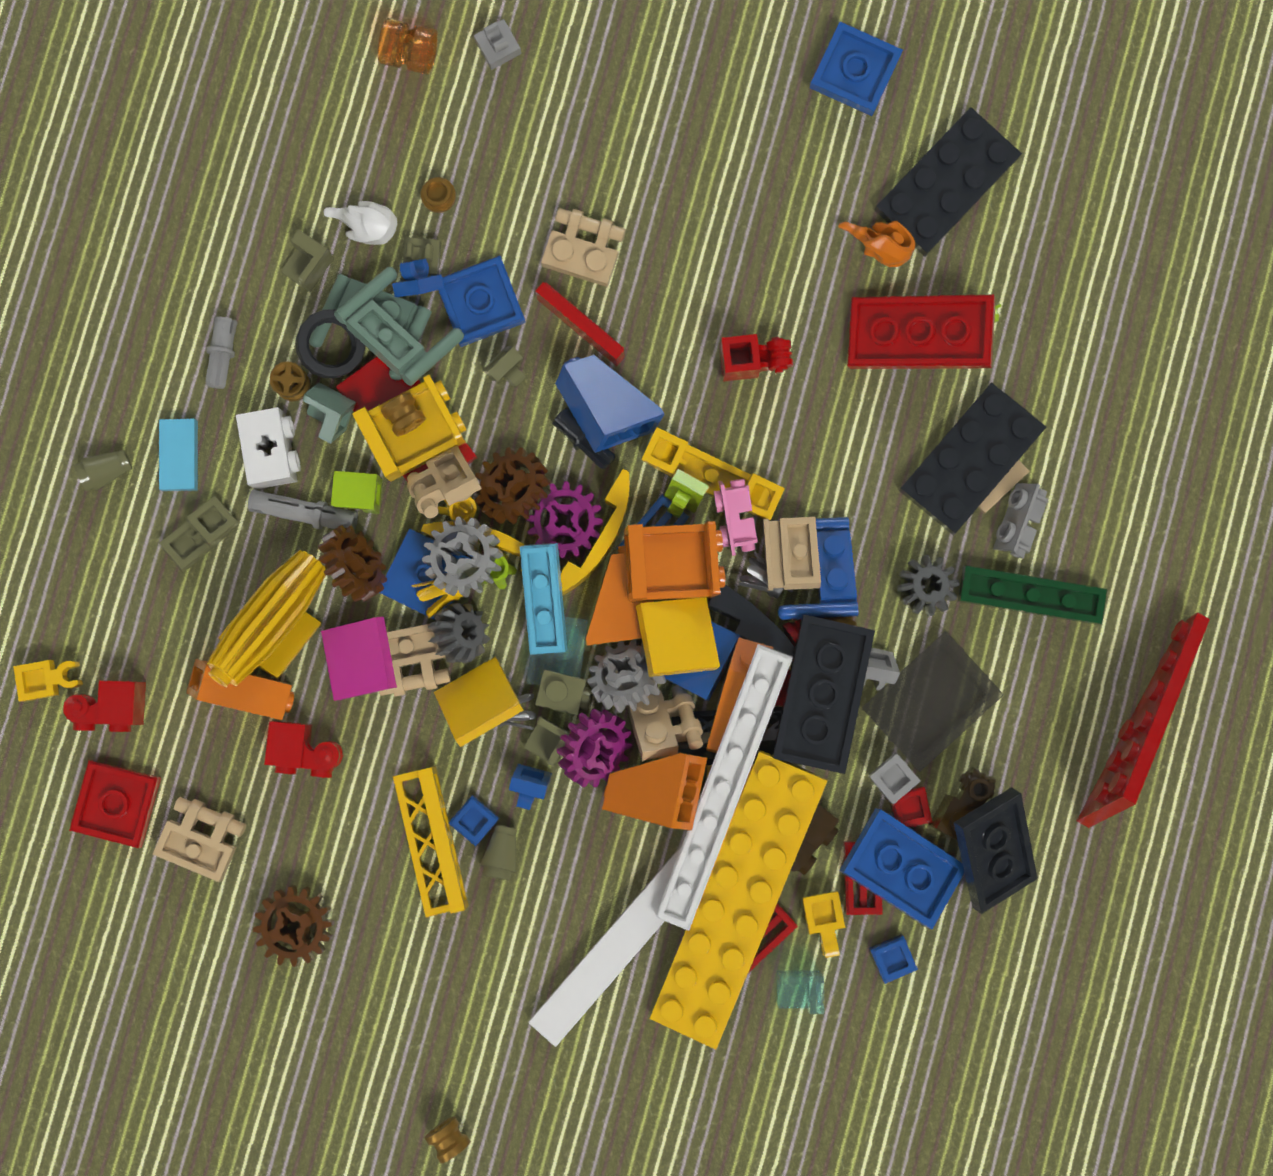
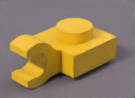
(824, 916)

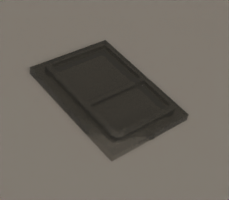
(932, 701)

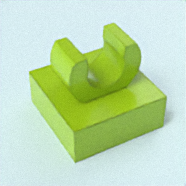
(685, 493)

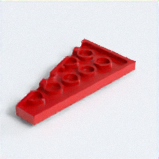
(1142, 734)

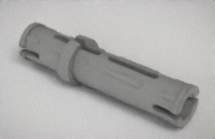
(317, 514)

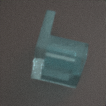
(801, 990)

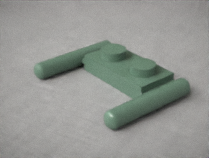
(405, 313)
(386, 337)

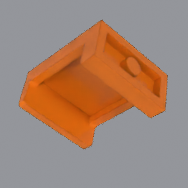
(673, 561)

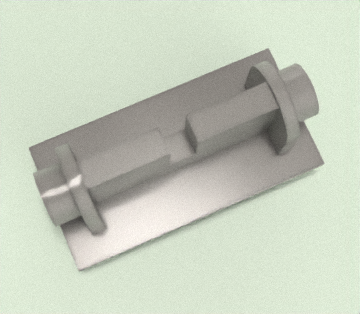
(1025, 504)

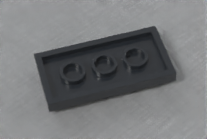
(948, 180)
(972, 458)
(823, 694)

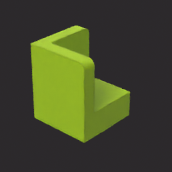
(357, 491)

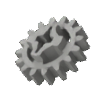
(458, 541)
(626, 677)

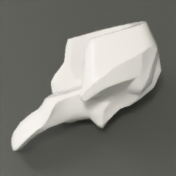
(370, 222)

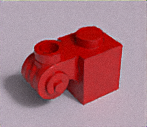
(745, 358)
(118, 705)
(290, 748)

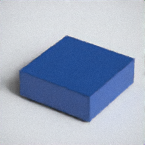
(474, 820)
(893, 958)

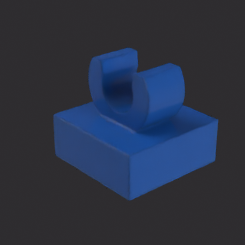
(416, 279)
(529, 784)

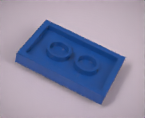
(903, 868)

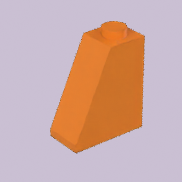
(614, 616)
(253, 695)
(658, 791)

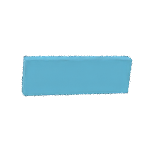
(543, 598)

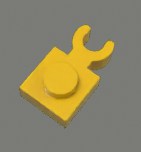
(42, 679)

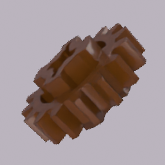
(512, 486)
(352, 563)
(287, 913)

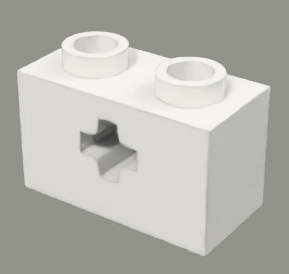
(255, 433)

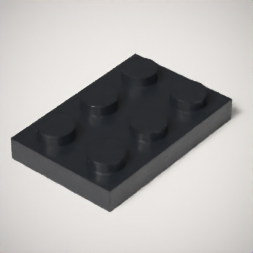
(996, 850)

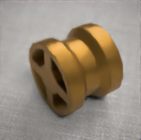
(283, 378)
(403, 414)
(447, 1140)

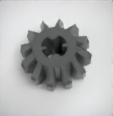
(932, 598)
(459, 633)

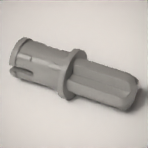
(220, 351)

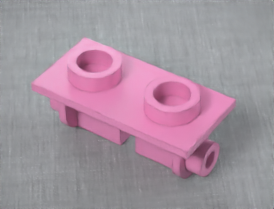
(732, 502)

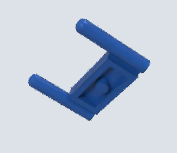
(837, 574)

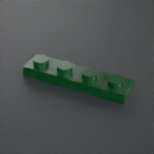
(1032, 595)

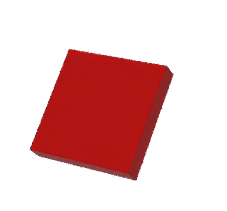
(115, 804)

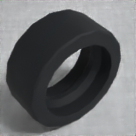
(310, 362)

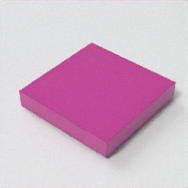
(358, 658)

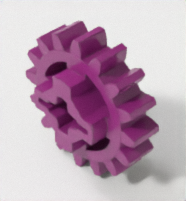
(577, 509)
(594, 747)

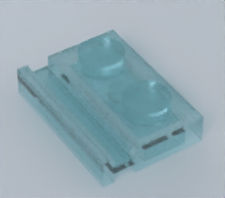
(566, 662)

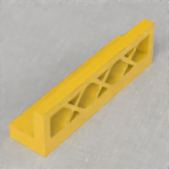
(442, 838)

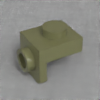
(563, 693)

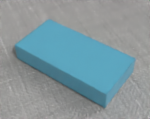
(178, 455)

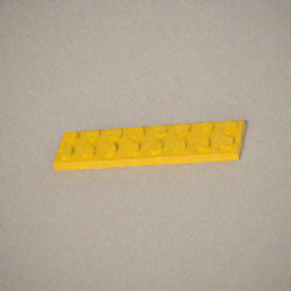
(739, 899)

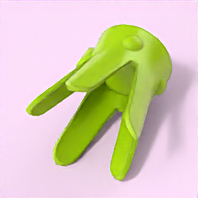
(506, 569)

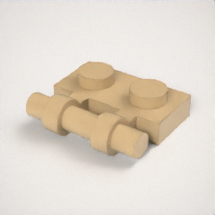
(579, 257)
(445, 478)
(412, 647)
(654, 729)
(194, 849)

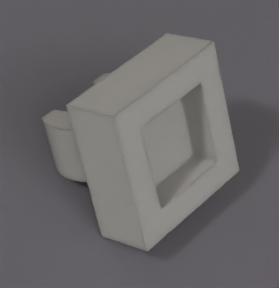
(497, 44)
(882, 668)
(894, 778)

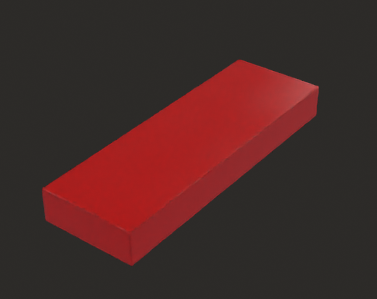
(580, 323)

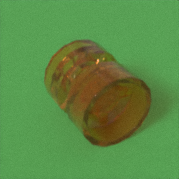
(407, 46)

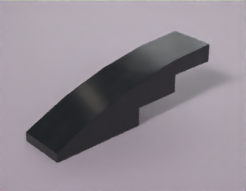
(752, 622)

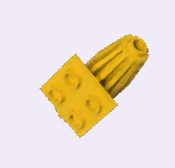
(271, 624)

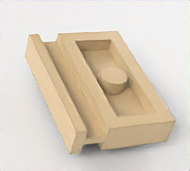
(791, 553)

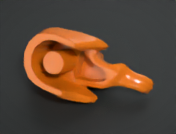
(888, 245)

